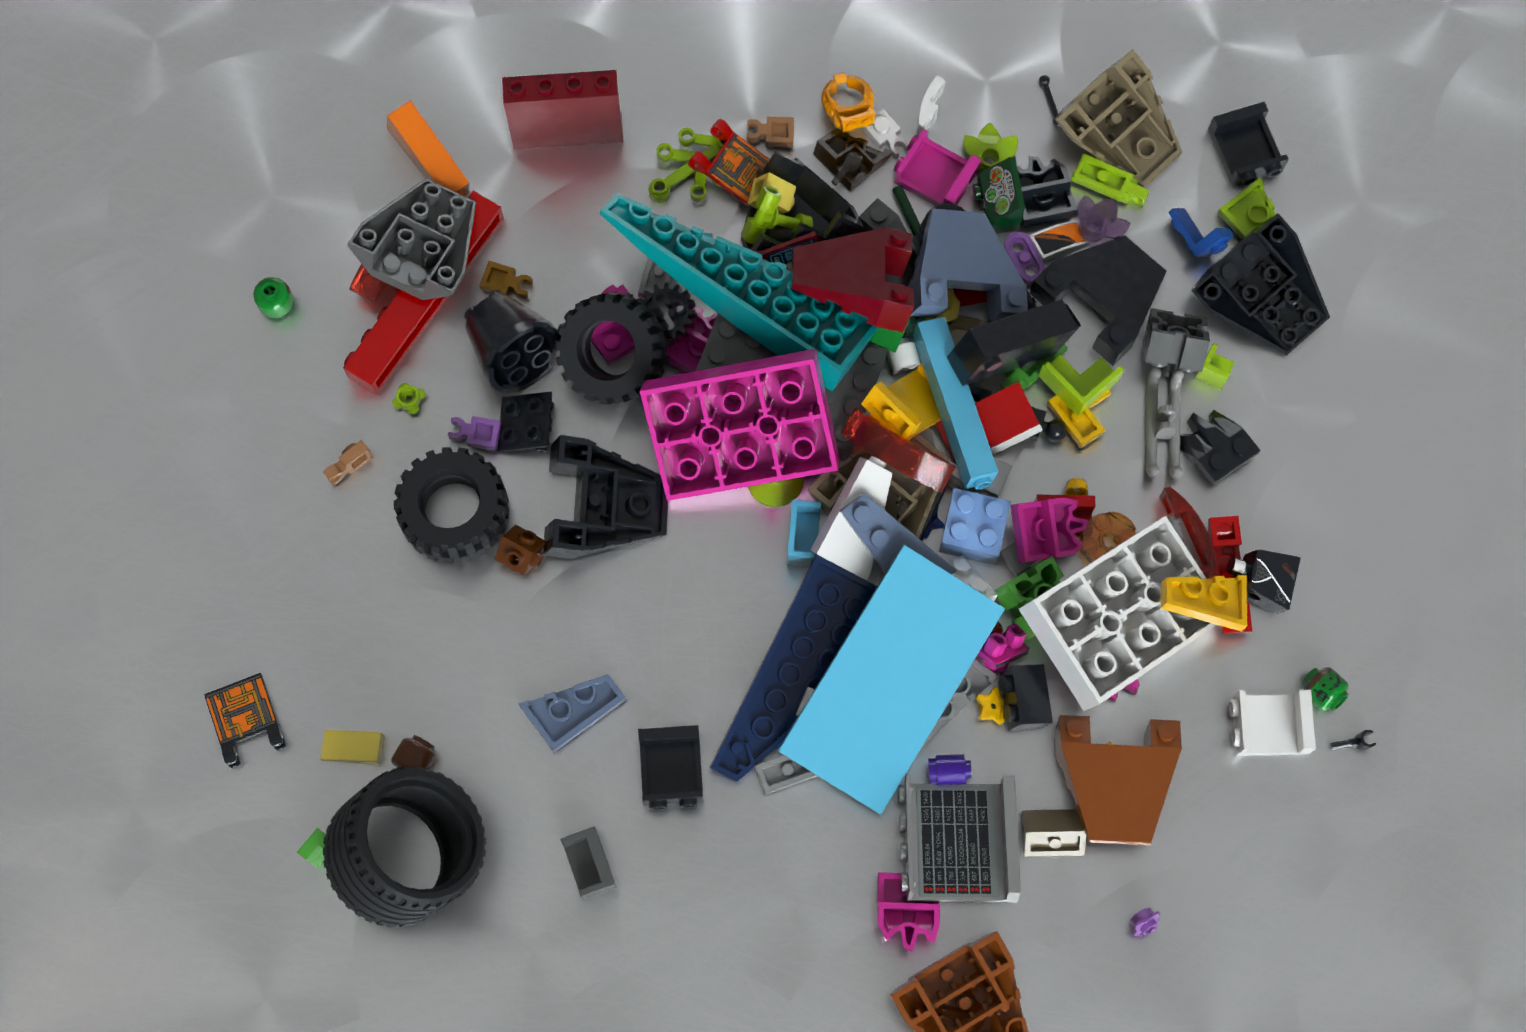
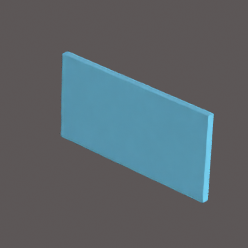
(891, 679)

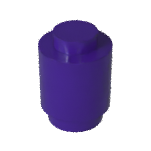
(949, 769)

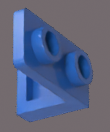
(1198, 245)

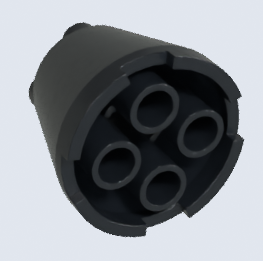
(510, 341)

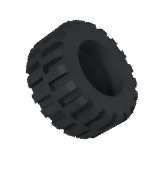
(577, 354)
(440, 471)

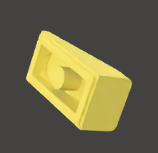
(352, 746)

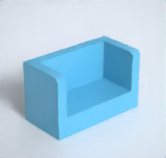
(803, 532)

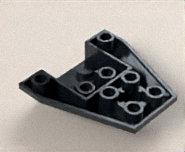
(1265, 287)

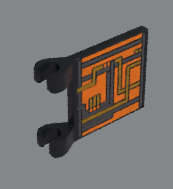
(242, 713)

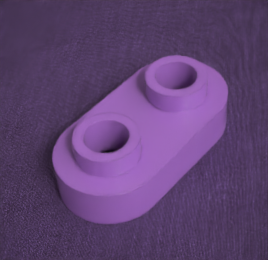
(1025, 259)

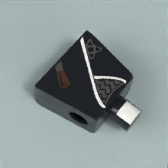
(1269, 578)

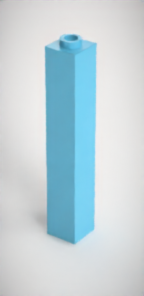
(955, 405)

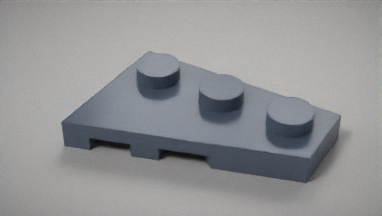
(570, 712)

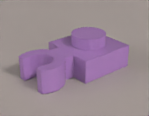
(481, 433)

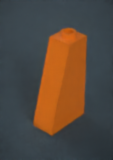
(425, 149)

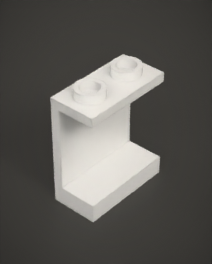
(1273, 723)

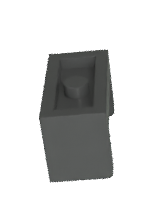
(588, 863)

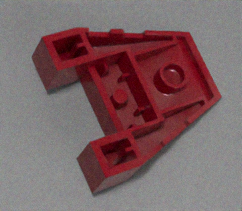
(853, 273)

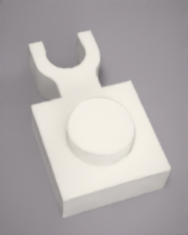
(885, 132)

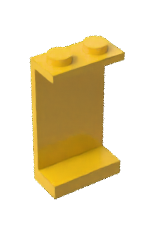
(904, 405)

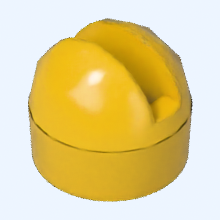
(1076, 483)

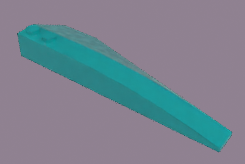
(745, 289)

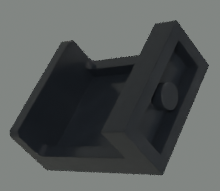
(1246, 145)
(671, 766)

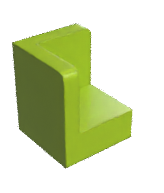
(1215, 369)

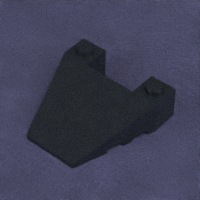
(1113, 280)
(613, 501)

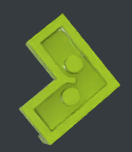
(1079, 390)

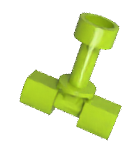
(768, 216)

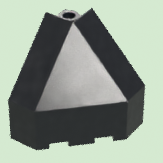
(813, 197)

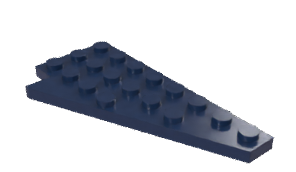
(797, 659)

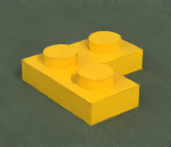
(1083, 427)

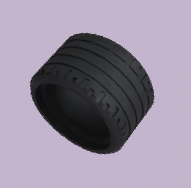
(446, 813)

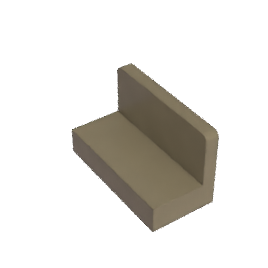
(1053, 833)

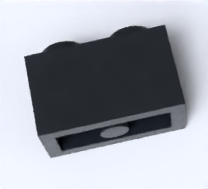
(1025, 697)

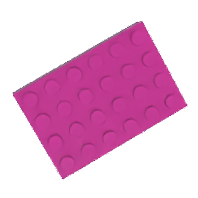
(740, 425)

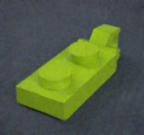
(1108, 181)

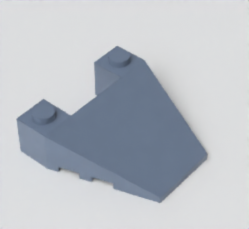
(966, 254)

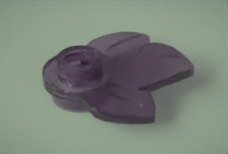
(1100, 217)

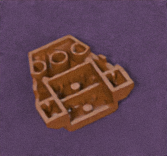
(964, 992)

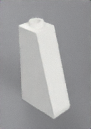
(837, 539)

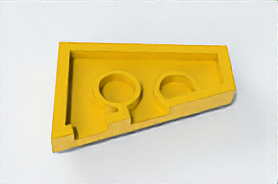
(1210, 600)

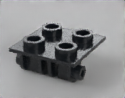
(526, 422)

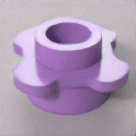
(1145, 921)

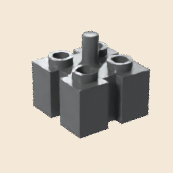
(1176, 341)

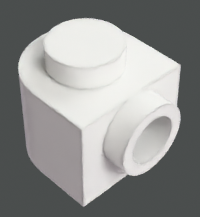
(905, 358)

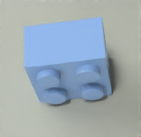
(975, 526)

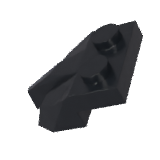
(1046, 193)
(1217, 445)

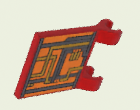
(734, 164)

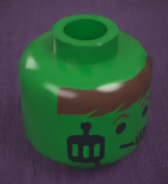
(273, 297)
(1326, 688)

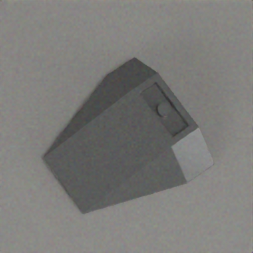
(418, 241)

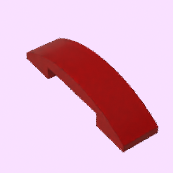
(1226, 539)

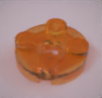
(1104, 525)

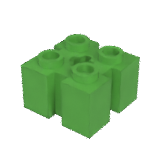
(1028, 587)

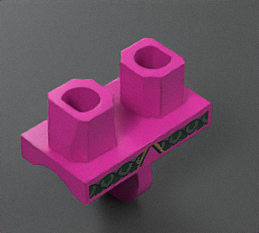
(1004, 648)

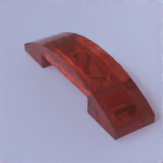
(897, 451)
(1177, 506)

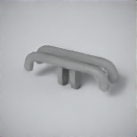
(1163, 423)

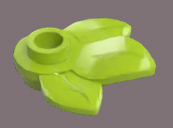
(990, 146)

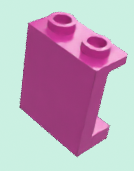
(935, 171)

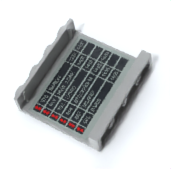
(960, 842)

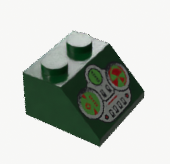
(1001, 195)

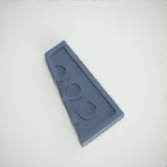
(884, 534)

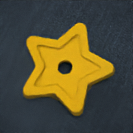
(985, 708)

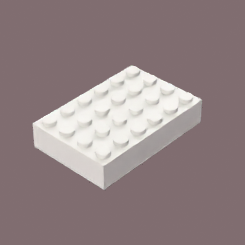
(1108, 619)

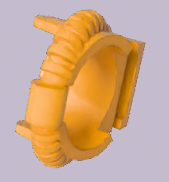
(853, 116)

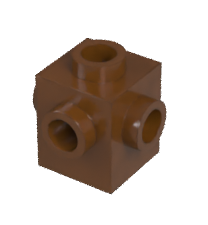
(520, 550)

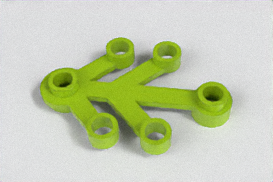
(683, 172)

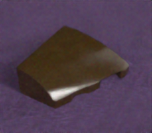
(834, 148)

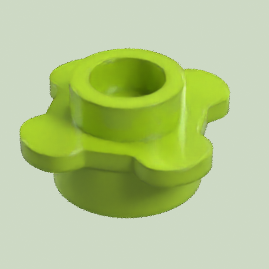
(404, 391)

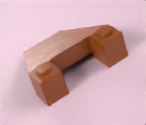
(1118, 786)

